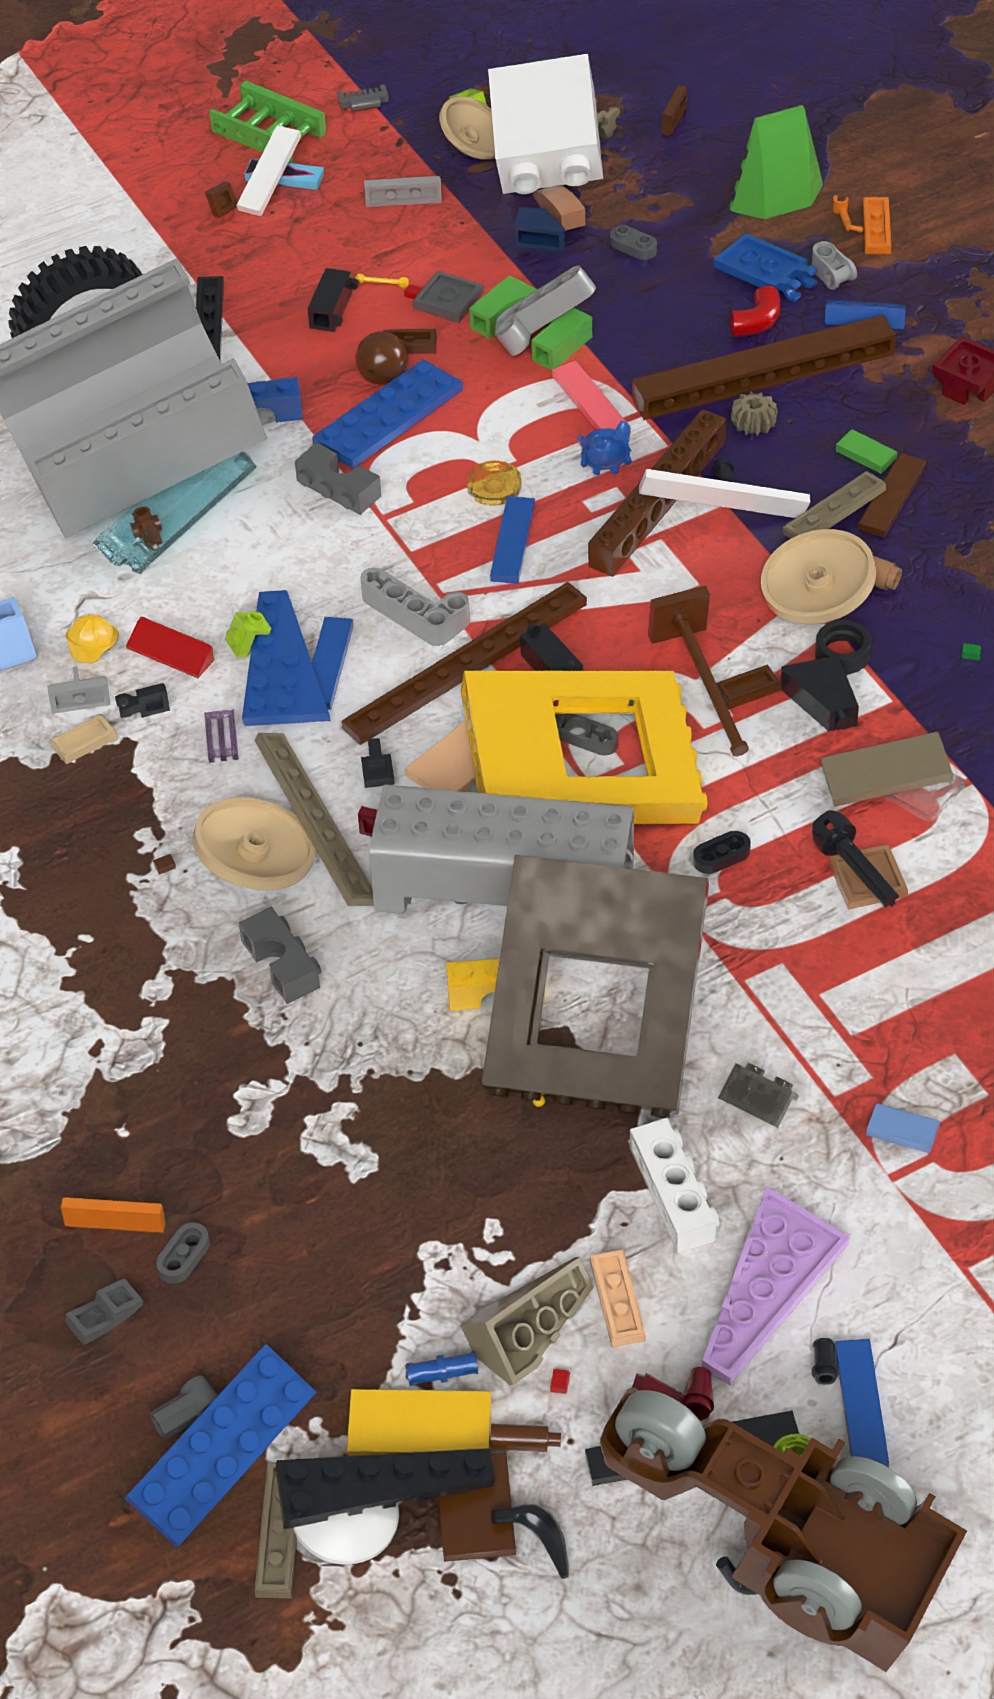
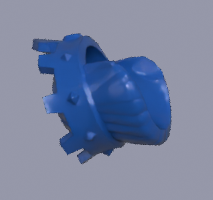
(606, 448)

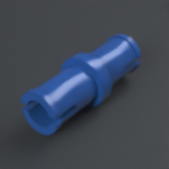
(442, 1368)

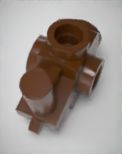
(146, 527)

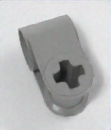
(832, 265)

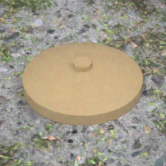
(818, 576)
(253, 843)

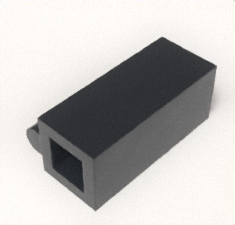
(331, 299)
(546, 651)

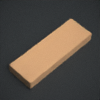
(617, 1298)

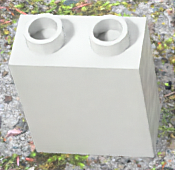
(545, 124)

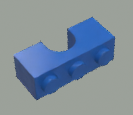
(279, 396)

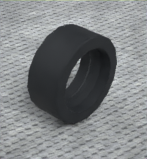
(845, 631)

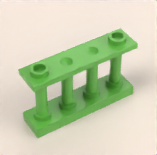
(270, 105)

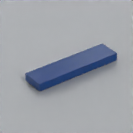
(512, 540)
(330, 655)
(861, 1400)

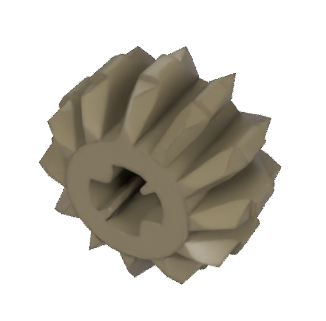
(754, 413)

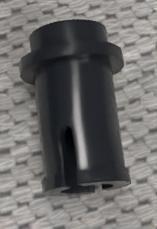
(723, 470)
(825, 1369)

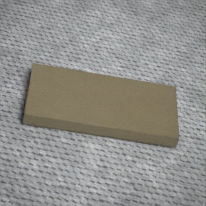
(886, 769)

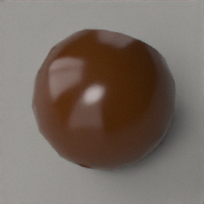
(381, 357)

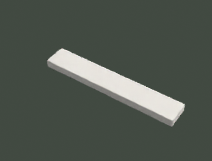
(723, 493)

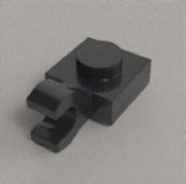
(148, 701)
(376, 767)

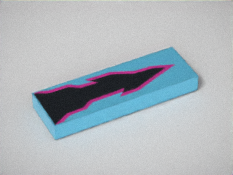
(294, 175)

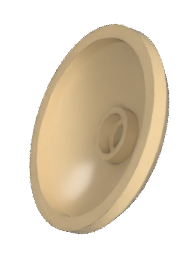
(468, 127)

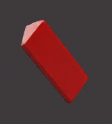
(170, 647)

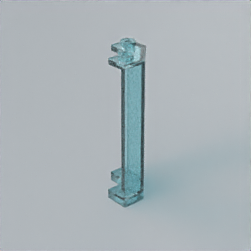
(177, 510)

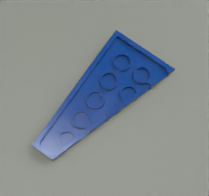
(280, 671)

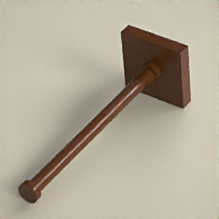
(683, 616)

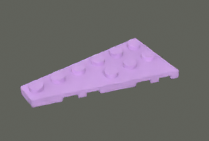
(774, 1273)

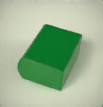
(971, 651)

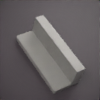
(403, 191)

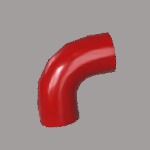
(758, 318)

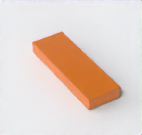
(876, 225)
(113, 1214)

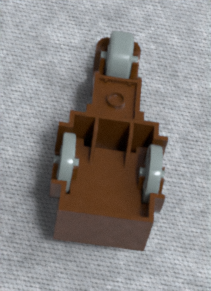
(826, 1538)

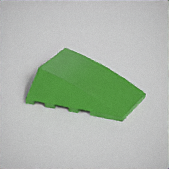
(779, 168)

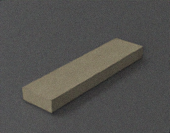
(837, 505)
(276, 1546)

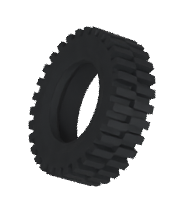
(65, 280)

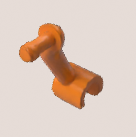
(842, 208)

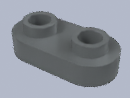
(633, 242)
(181, 1255)

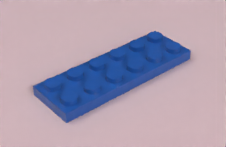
(388, 413)
(220, 1445)

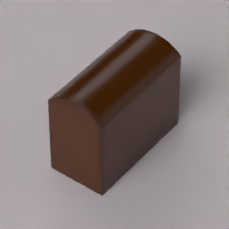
(164, 864)

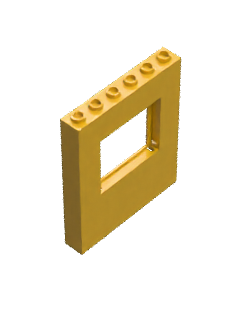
(520, 749)

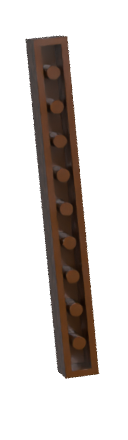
(763, 367)

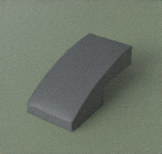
(109, 1309)

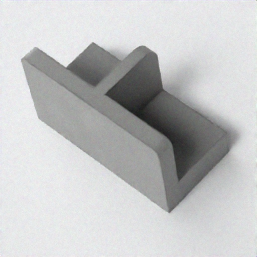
(78, 694)

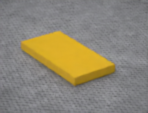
(417, 1421)

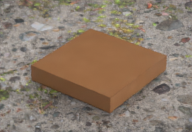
(854, 890)

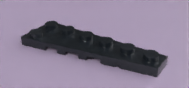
(348, 1484)

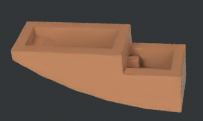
(562, 206)

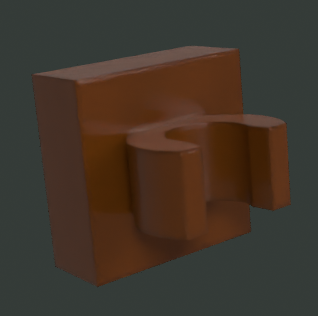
(221, 199)

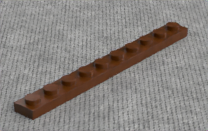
(471, 657)

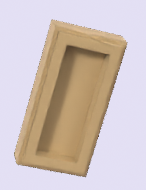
(83, 739)

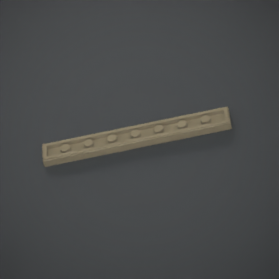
(315, 819)

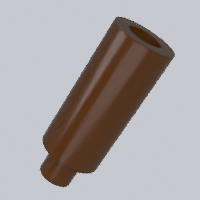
(523, 1438)

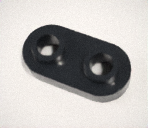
(718, 853)

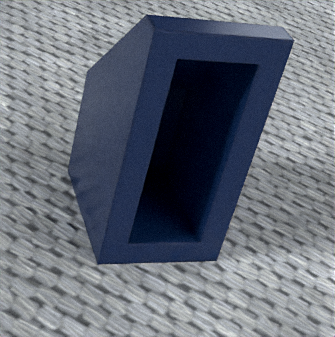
(538, 230)

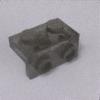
(758, 1095)

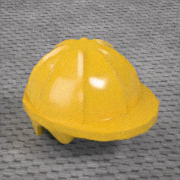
(90, 638)

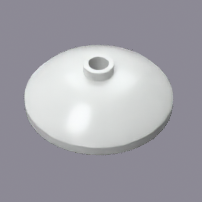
(350, 1538)

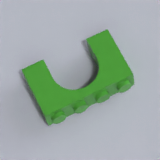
(550, 346)

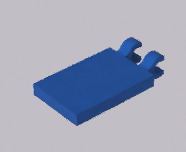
(766, 266)

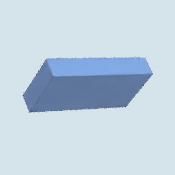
(903, 1128)

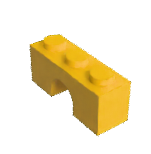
(471, 982)

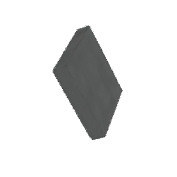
(448, 296)

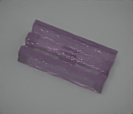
(222, 752)

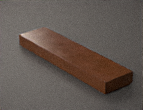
(887, 505)

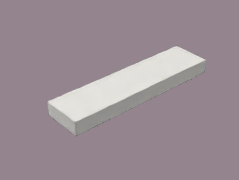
(268, 170)

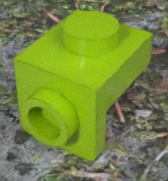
(243, 631)

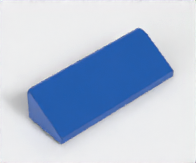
(846, 312)

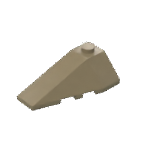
(523, 1324)

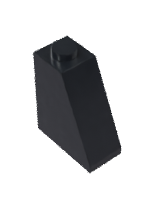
(822, 692)

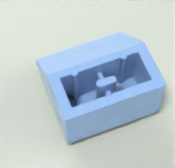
(15, 640)

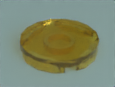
(493, 482)

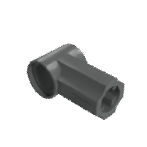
(184, 1408)

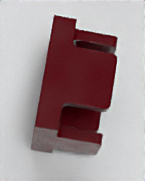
(966, 368)

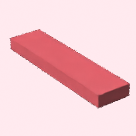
(587, 396)

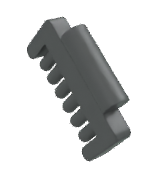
(363, 101)

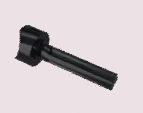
(839, 841)

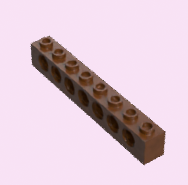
(641, 512)

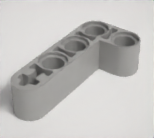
(541, 307)
(428, 620)

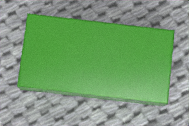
(866, 451)

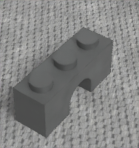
(320, 471)
(270, 936)

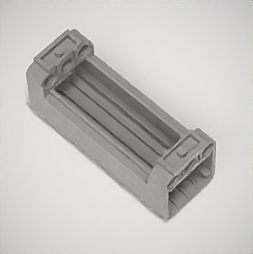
(466, 842)

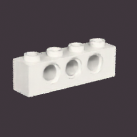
(685, 1228)

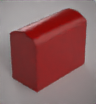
(412, 291)
(560, 1381)

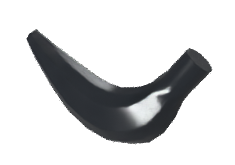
(543, 1526)

